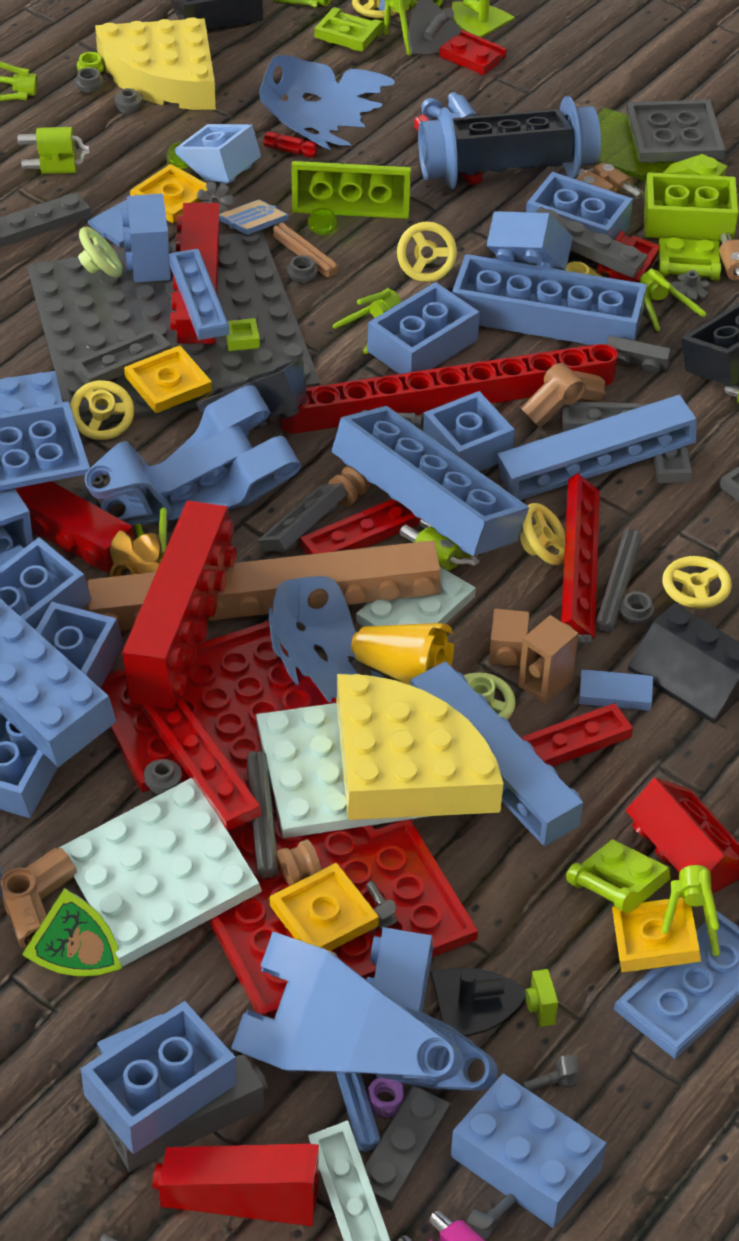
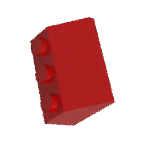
(685, 831)

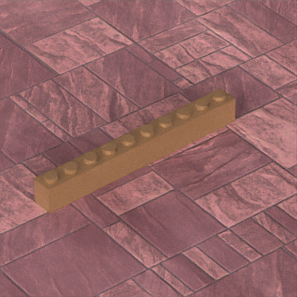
(251, 586)

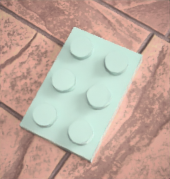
(420, 610)

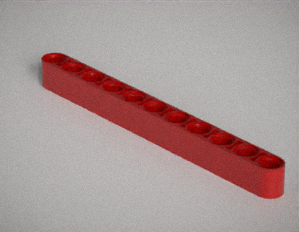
(427, 389)

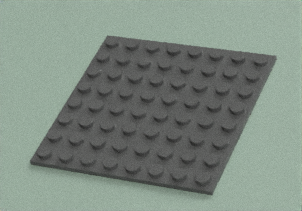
(96, 311)

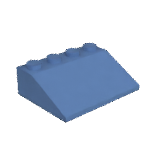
(40, 446)

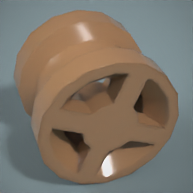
(354, 484)
(298, 862)

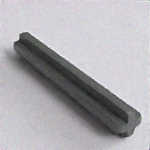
(618, 580)
(263, 825)

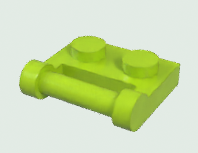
(348, 30)
(681, 255)
(623, 867)

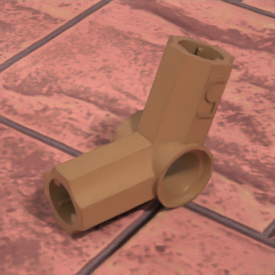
(561, 388)
(28, 886)

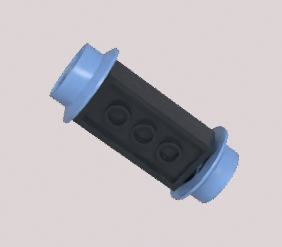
(509, 140)

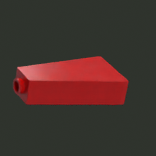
(242, 1181)

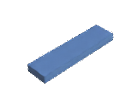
(198, 294)

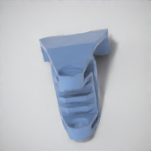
(208, 468)
(345, 1024)

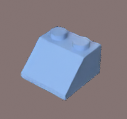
(220, 151)

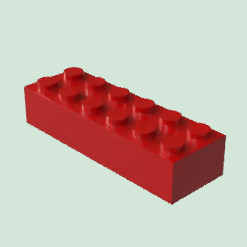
(179, 605)

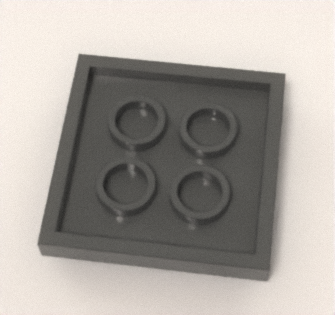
(674, 130)

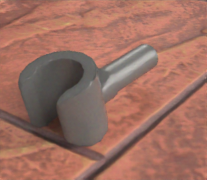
(384, 908)
(565, 1075)
(485, 1223)

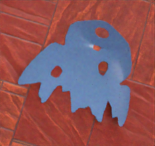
(339, 100)
(326, 627)

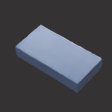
(624, 689)

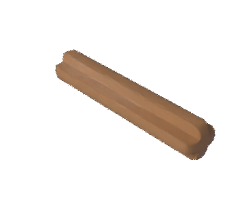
(301, 246)

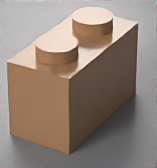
(548, 659)

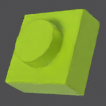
(243, 335)
(542, 998)

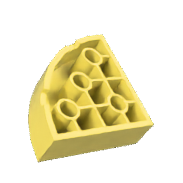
(160, 60)
(410, 753)

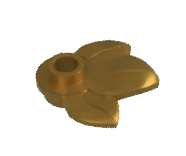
(137, 555)

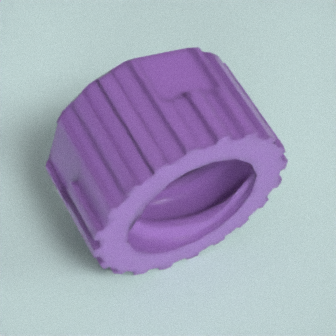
(385, 1109)

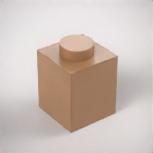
(507, 636)

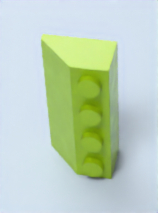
(351, 189)

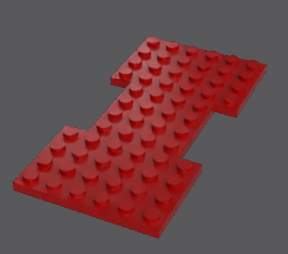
(225, 691)

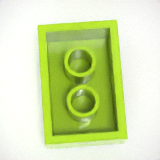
(689, 206)

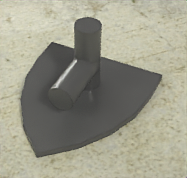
(430, 28)

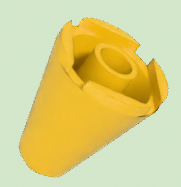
(403, 649)

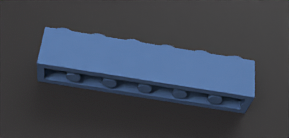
(597, 447)
(530, 785)

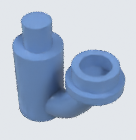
(457, 105)

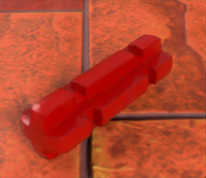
(291, 144)

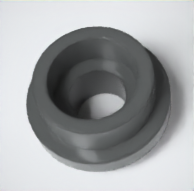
(88, 79)
(128, 100)
(302, 269)
(636, 608)
(160, 783)

